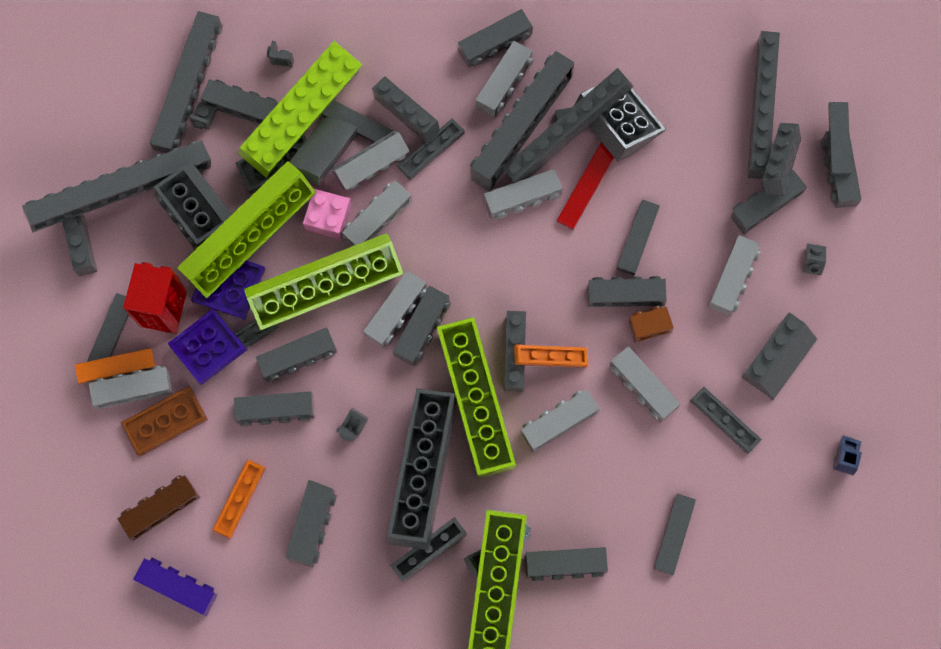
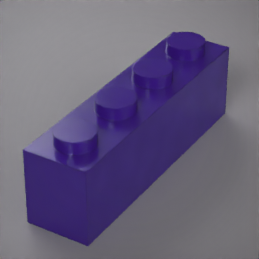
(175, 586)

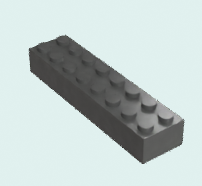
(522, 120)
(422, 469)

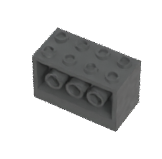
(191, 204)

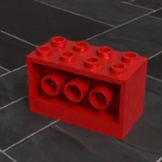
(155, 298)

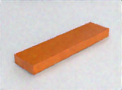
(550, 356)
(114, 365)
(238, 499)

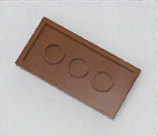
(164, 421)

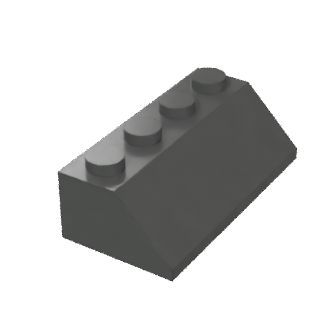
(780, 356)
(310, 524)

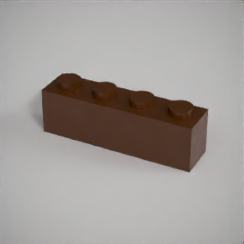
(158, 507)

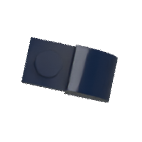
(848, 456)

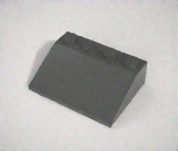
(626, 125)

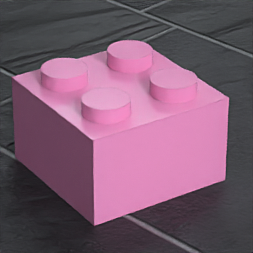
(327, 214)

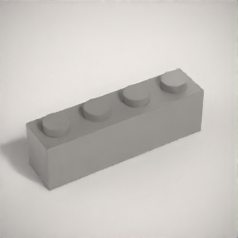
(504, 78)
(370, 160)
(523, 194)
(378, 214)
(734, 274)
(395, 309)
(644, 384)
(130, 388)
(560, 420)

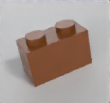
(650, 324)

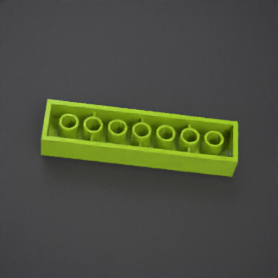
(299, 109)
(247, 229)
(323, 281)
(476, 398)
(497, 580)

